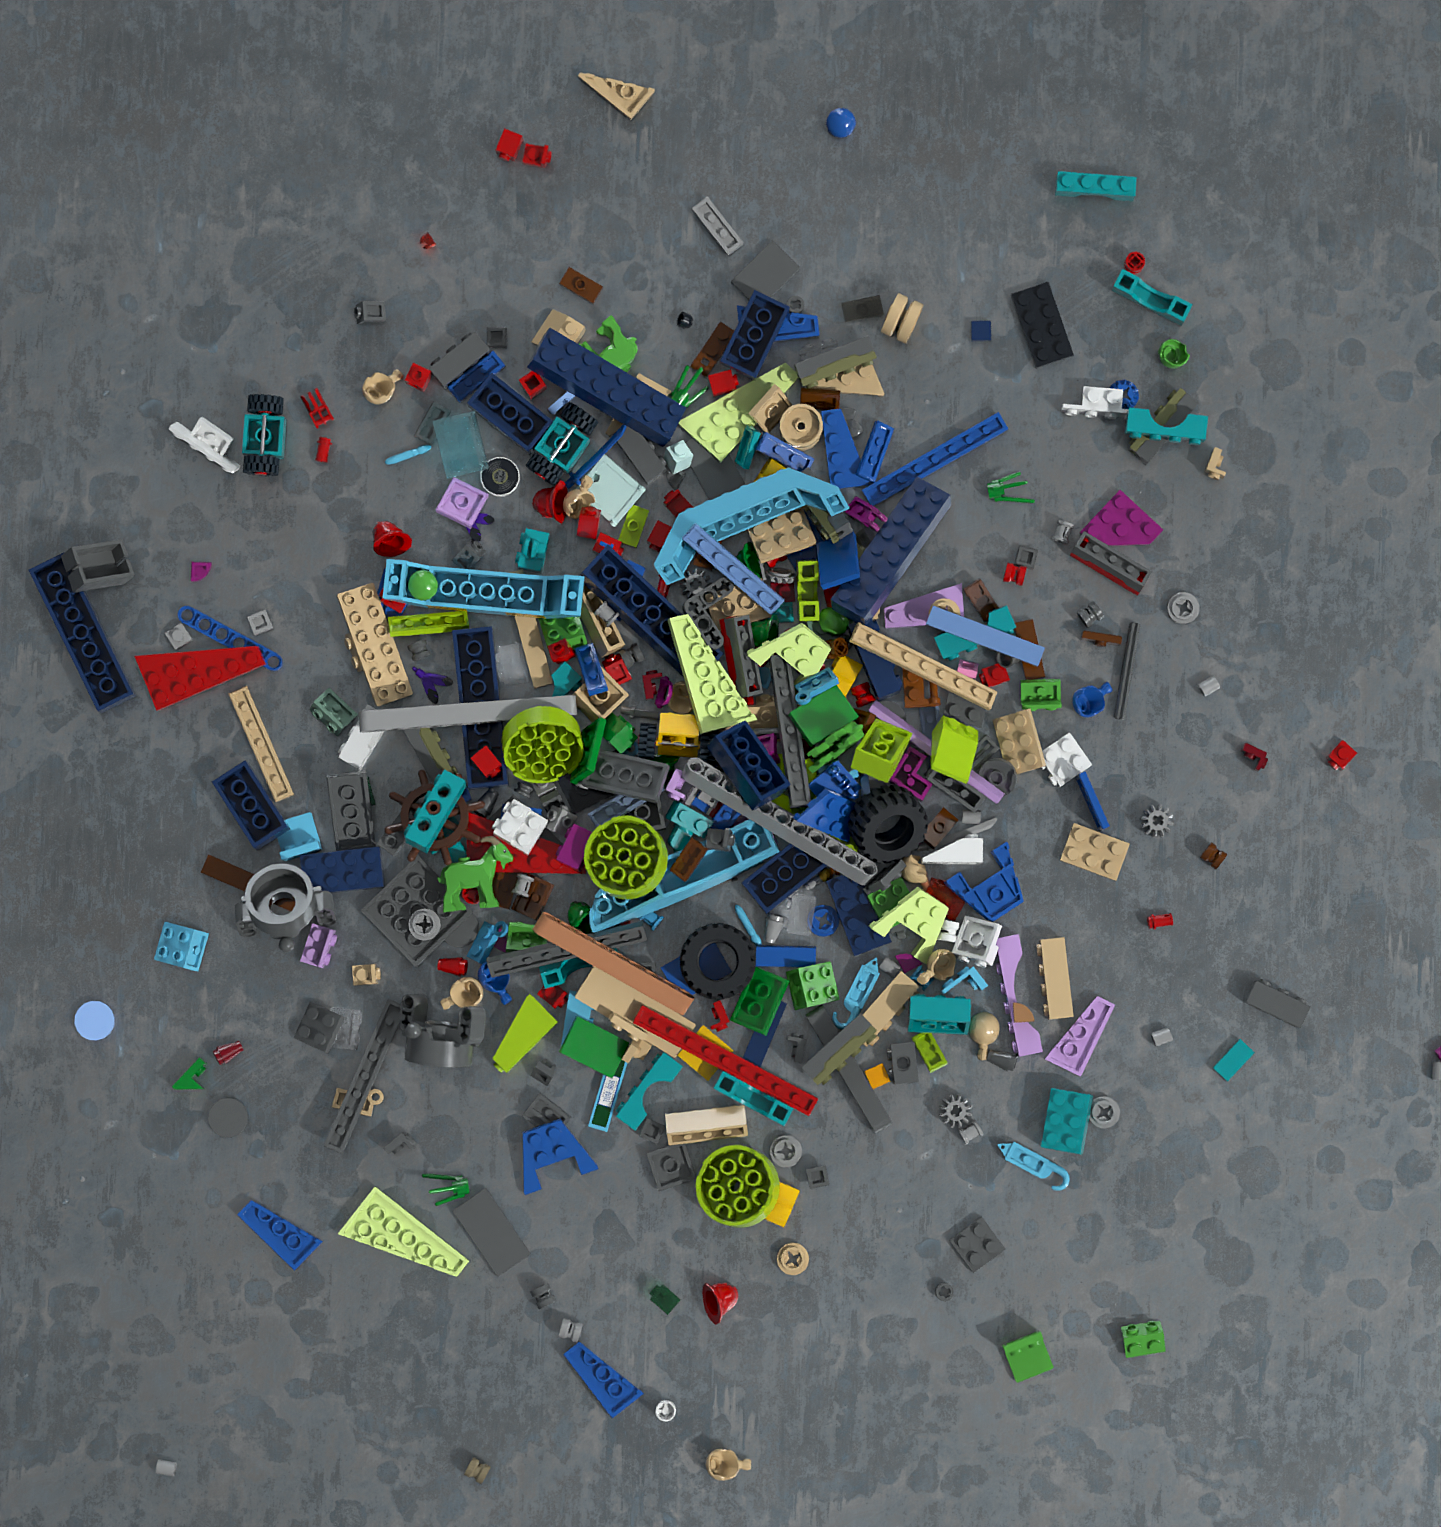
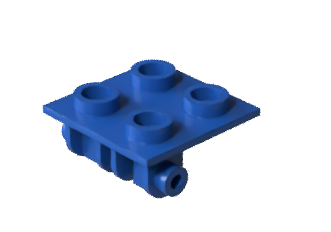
(836, 779)

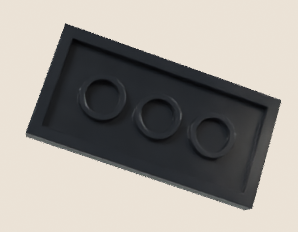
(1042, 325)
(580, 798)

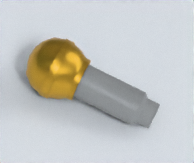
(823, 876)

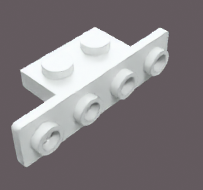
(1098, 401)
(209, 441)

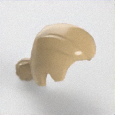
(380, 387)
(578, 498)
(680, 699)
(914, 871)
(939, 966)
(464, 993)
(983, 1030)
(725, 1465)

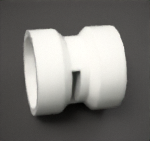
(948, 931)
(665, 1410)

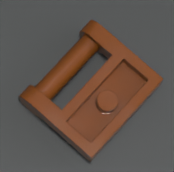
(914, 691)

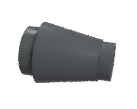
(489, 799)
(1002, 1059)

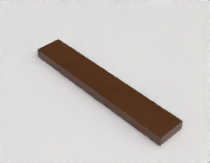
(236, 877)

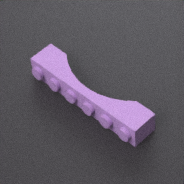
(1026, 1037)

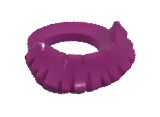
(662, 690)

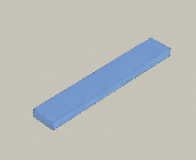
(733, 568)
(985, 636)

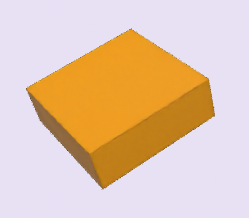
(877, 1076)

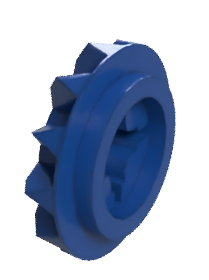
(1133, 393)
(832, 917)

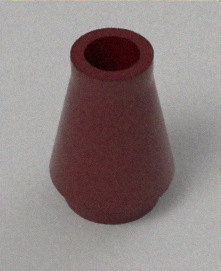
(227, 1052)

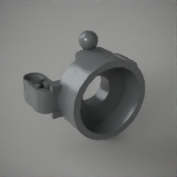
(276, 883)
(440, 1041)

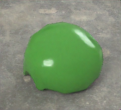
(1173, 354)
(422, 585)
(833, 622)

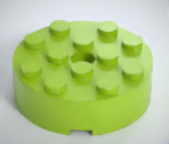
(542, 744)
(640, 871)
(757, 1189)

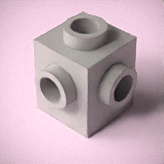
(560, 819)

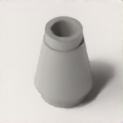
(773, 926)

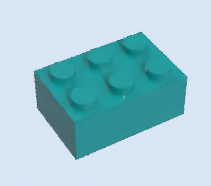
(939, 1014)
(1066, 1121)

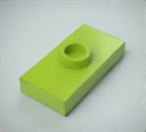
(633, 526)
(929, 1051)

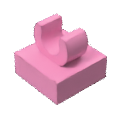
(968, 668)

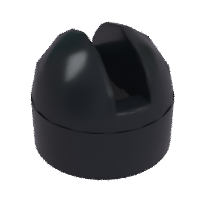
(684, 320)

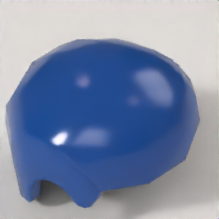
(841, 122)

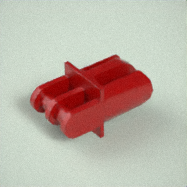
(318, 409)

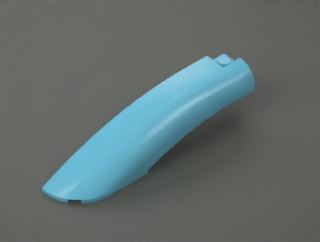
(750, 848)

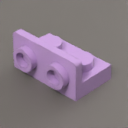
(676, 783)
(318, 946)

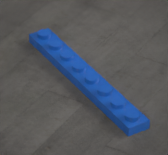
(935, 459)

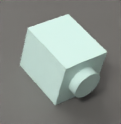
(678, 457)

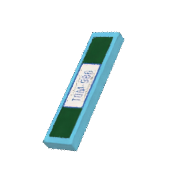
(607, 1099)

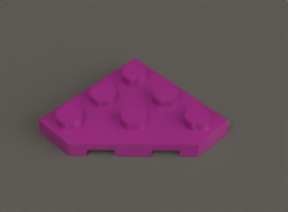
(1122, 523)

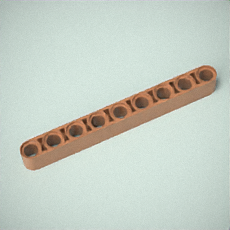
(613, 963)

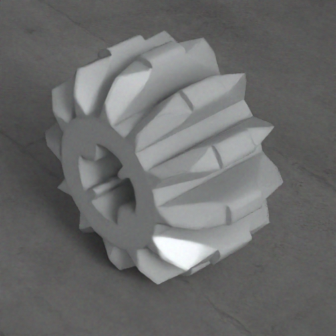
(690, 580)
(1149, 822)
(949, 1107)

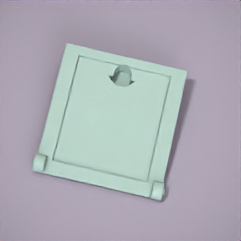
(613, 490)

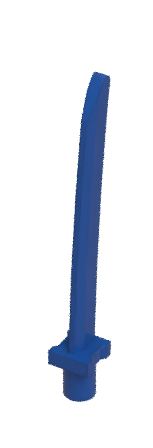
(575, 477)

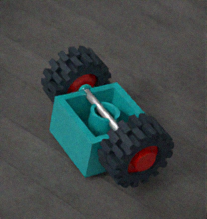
(263, 435)
(562, 444)

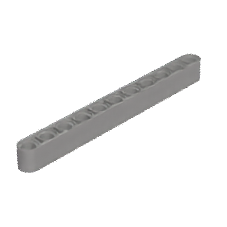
(457, 713)
(786, 828)

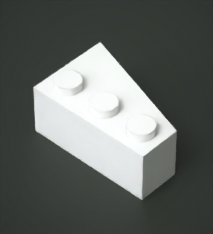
(359, 745)

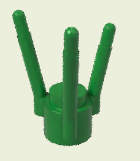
(681, 395)
(997, 488)
(460, 1187)

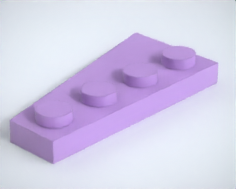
(916, 611)
(1080, 1040)

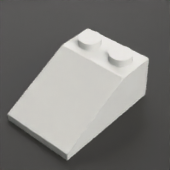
(964, 851)

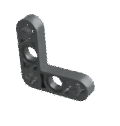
(701, 606)

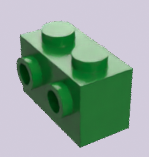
(619, 732)

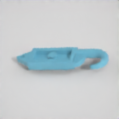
(859, 992)
(1033, 1163)

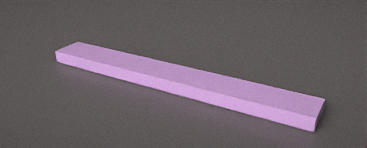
(925, 743)

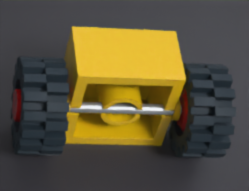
(676, 737)

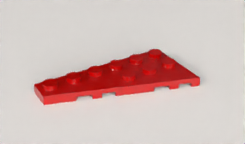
(186, 674)
(540, 859)

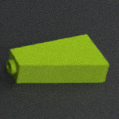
(524, 1033)

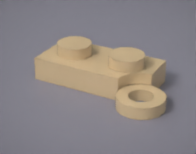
(368, 1106)

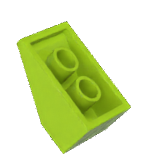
(953, 748)
(881, 750)

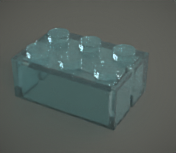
(460, 444)

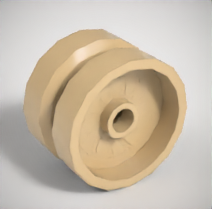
(901, 318)
(809, 418)

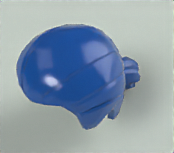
(1090, 700)
(494, 984)

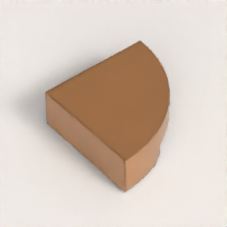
(1022, 1013)

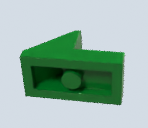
(187, 1080)

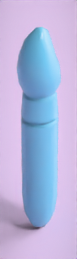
(407, 454)
(747, 925)

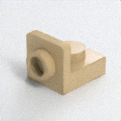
(1215, 460)
(365, 974)
(636, 1049)

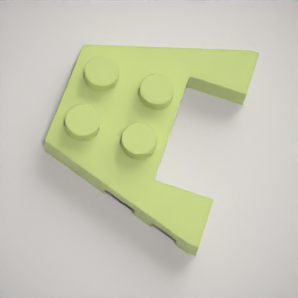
(798, 647)
(920, 914)

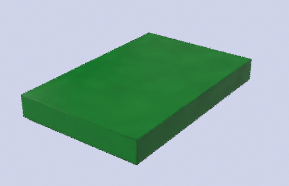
(823, 715)
(591, 741)
(759, 1001)
(594, 1047)

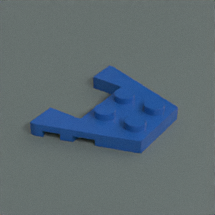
(995, 894)
(550, 1145)

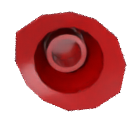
(550, 501)
(390, 540)
(718, 1300)

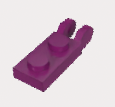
(865, 513)

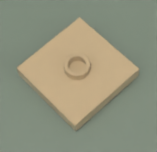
(770, 409)

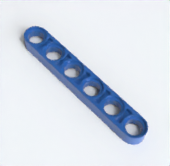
(231, 635)

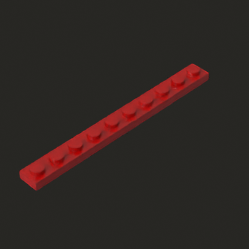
(725, 1060)

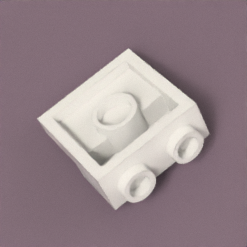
(1064, 760)
(519, 826)
(977, 941)

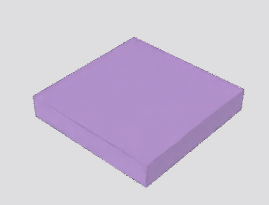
(462, 503)

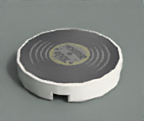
(500, 477)

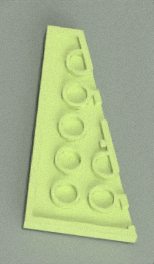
(723, 422)
(708, 685)
(394, 1230)

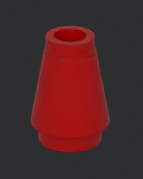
(455, 966)

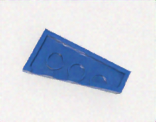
(284, 1238)
(603, 1381)

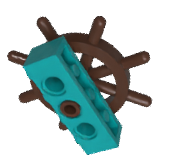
(435, 815)

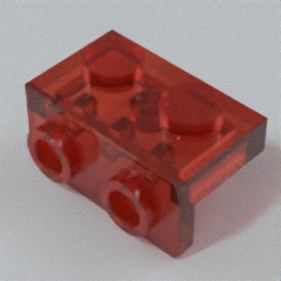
(945, 895)

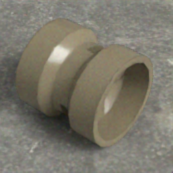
(477, 1470)

